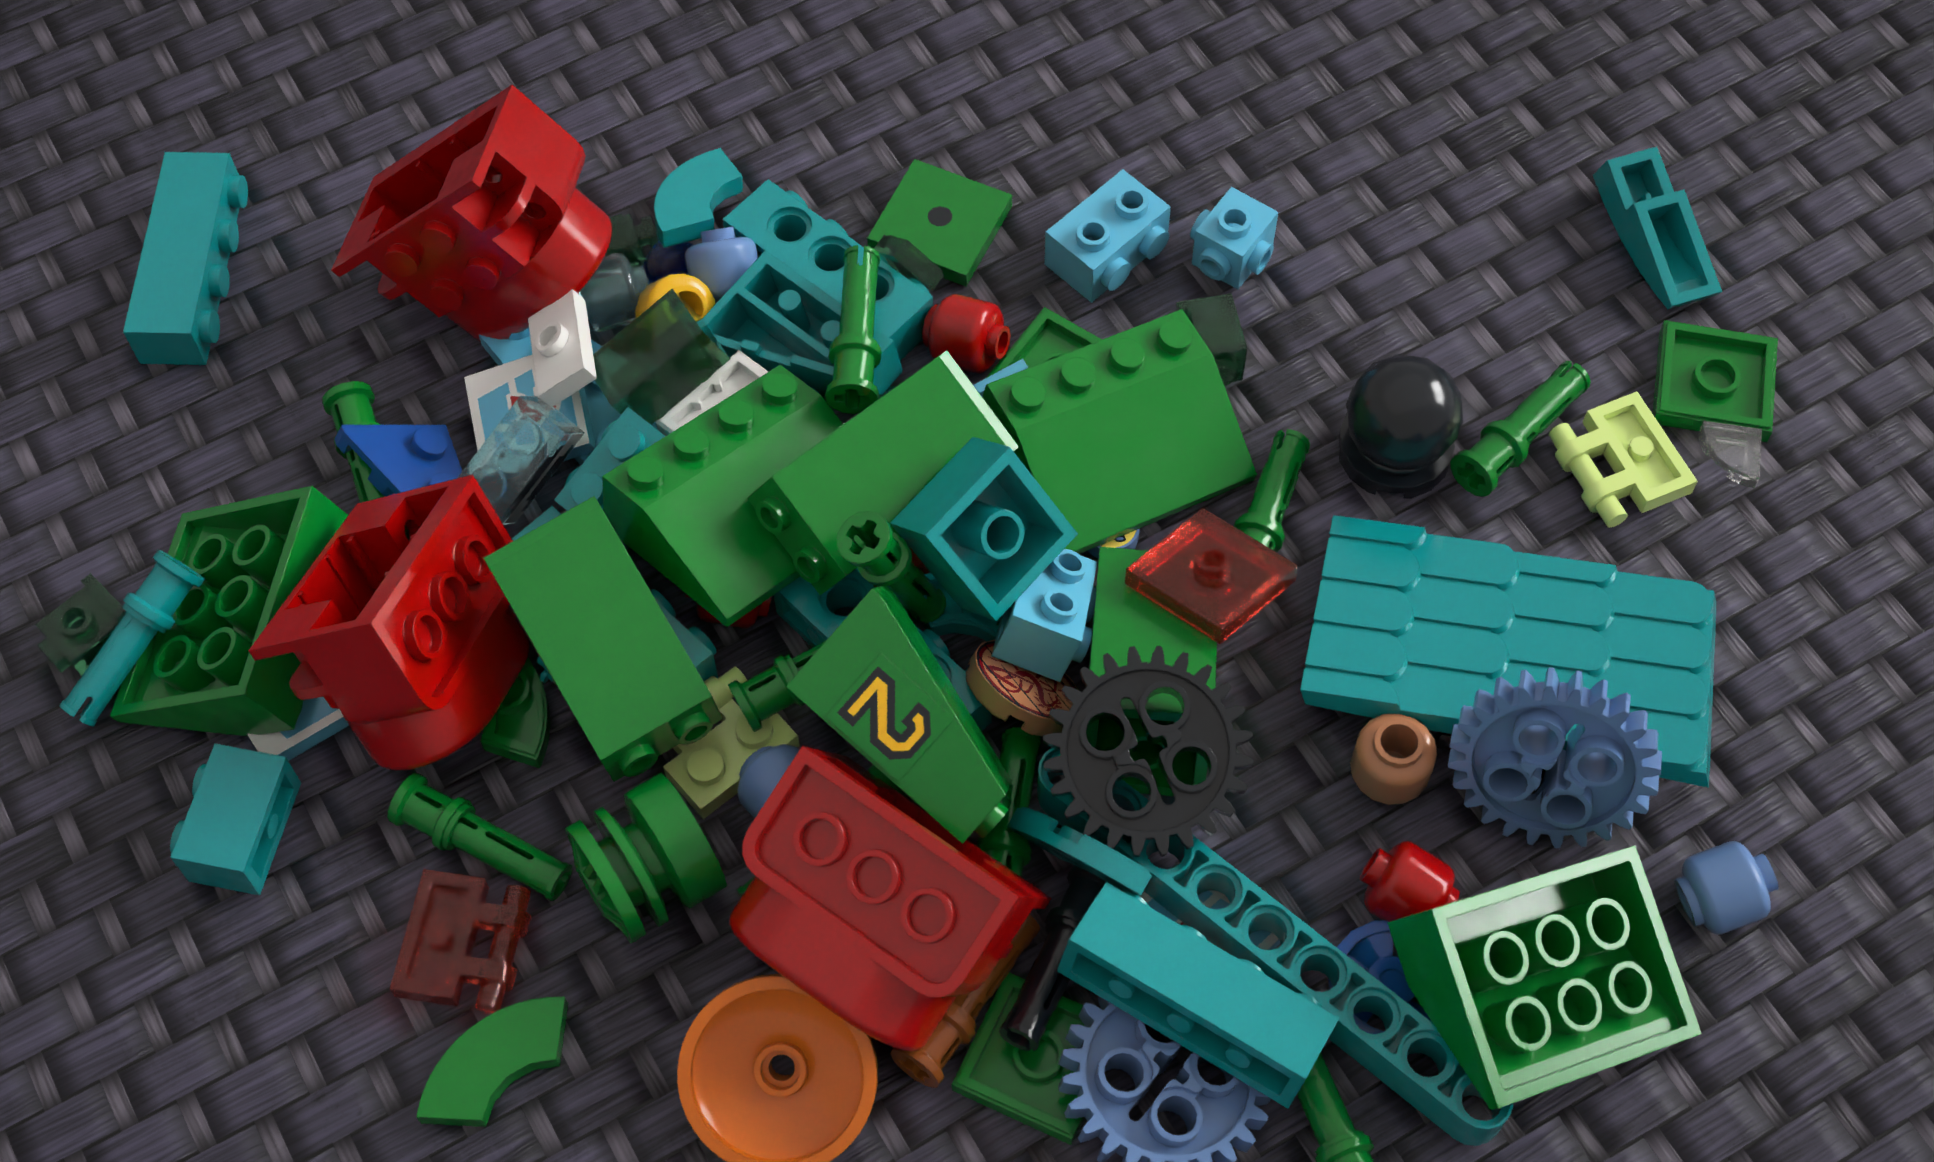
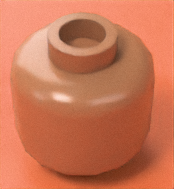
(1393, 758)

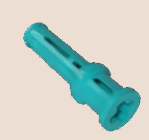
(147, 613)

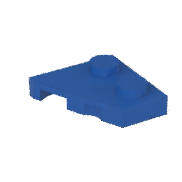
(402, 454)

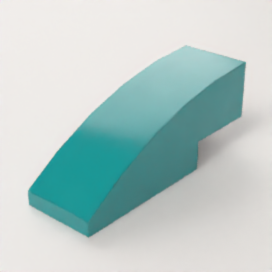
(1657, 227)

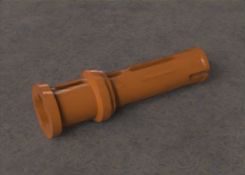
(958, 1022)

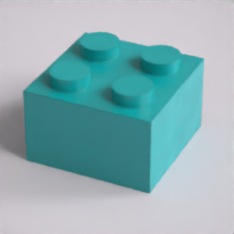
(984, 528)

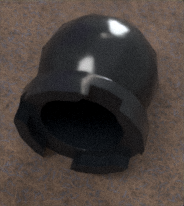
(1400, 426)

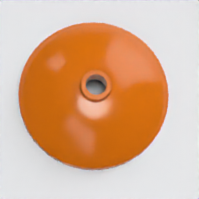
(751, 1110)

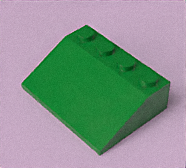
(1125, 429)
(688, 494)
(201, 667)
(1548, 977)

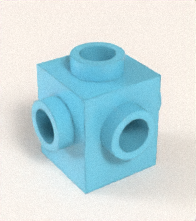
(1234, 238)

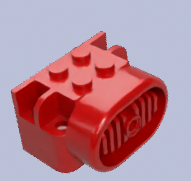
(483, 220)
(406, 629)
(873, 900)

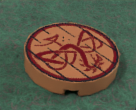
(1016, 691)

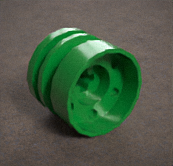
(646, 857)

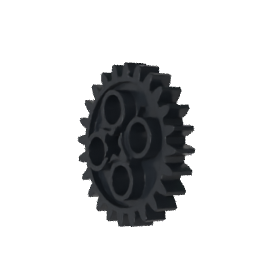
(1201, 729)

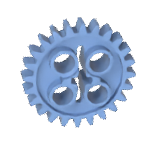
(1520, 730)
(1213, 1114)

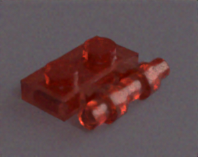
(442, 935)

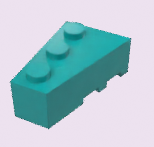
(788, 322)

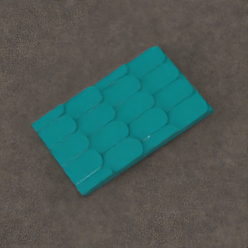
(1433, 618)

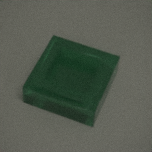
(909, 260)

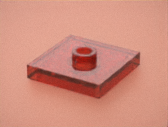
(1211, 575)

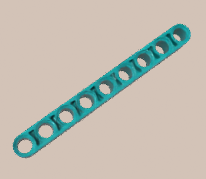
(1299, 952)

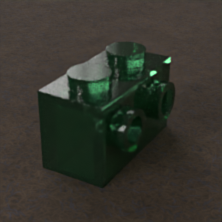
(658, 359)

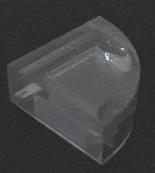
(1734, 450)

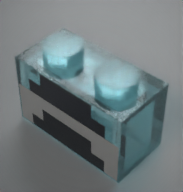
(522, 455)

